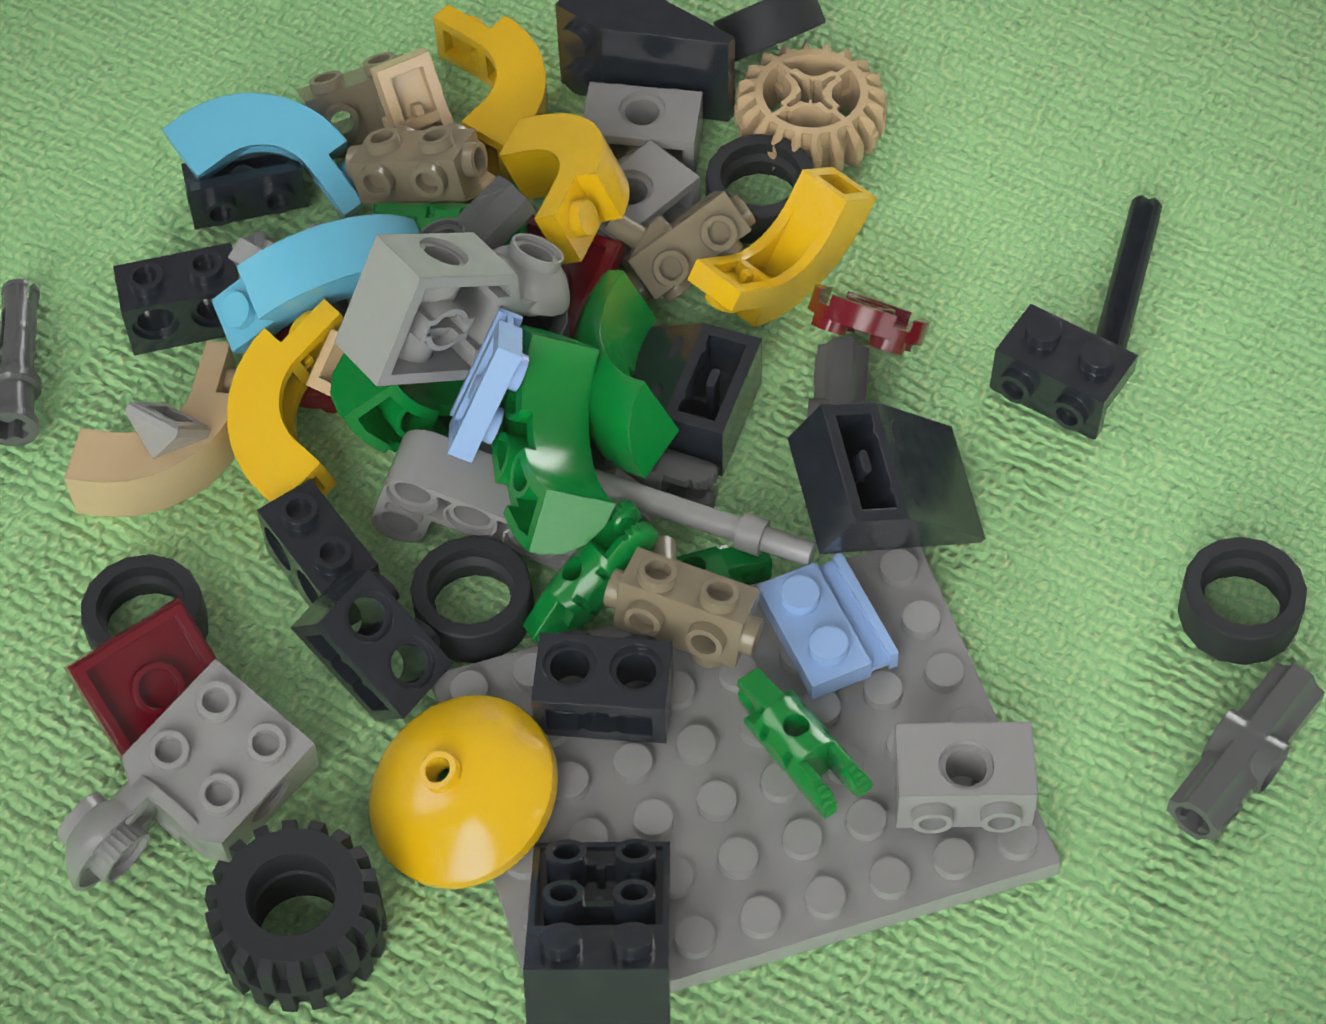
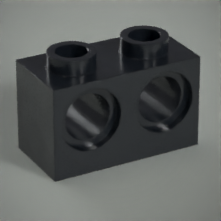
(170, 297)
(312, 542)
(364, 657)
(601, 702)

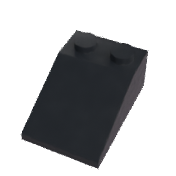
(646, 47)

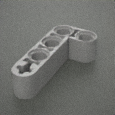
(441, 488)

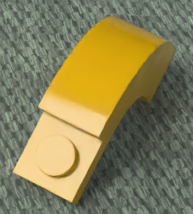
(507, 63)
(576, 172)
(792, 254)
(266, 404)

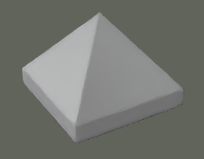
(164, 427)

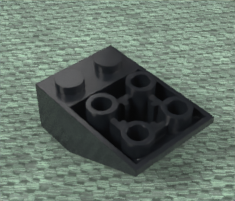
(704, 383)
(882, 480)
(599, 933)

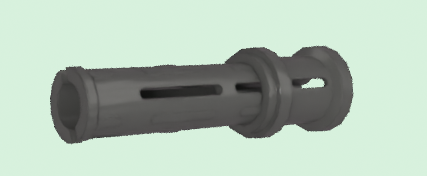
(18, 379)

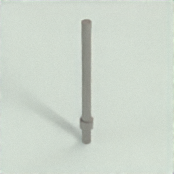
(748, 533)

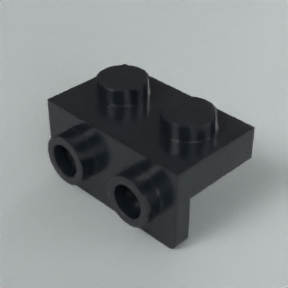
(245, 190)
(1060, 370)

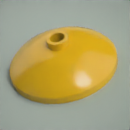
(483, 810)

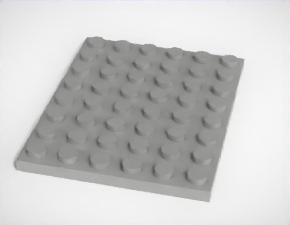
(748, 851)

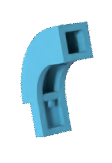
(256, 123)
(299, 274)

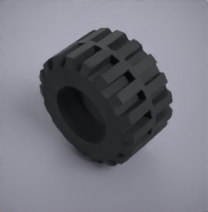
(285, 867)

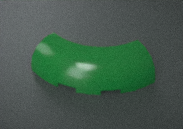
(388, 412)
(623, 412)
(547, 448)

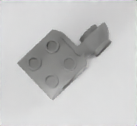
(434, 296)
(201, 772)

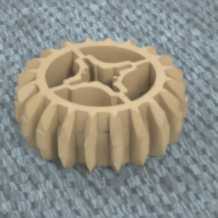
(812, 93)

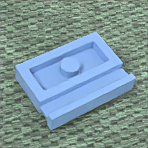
(494, 370)
(827, 626)

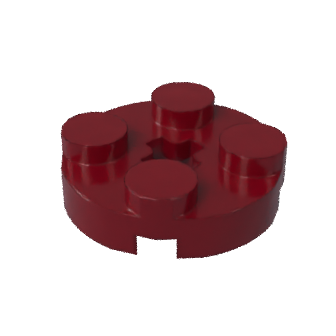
(857, 312)

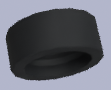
(770, 24)
(748, 157)
(467, 558)
(1249, 560)
(133, 578)

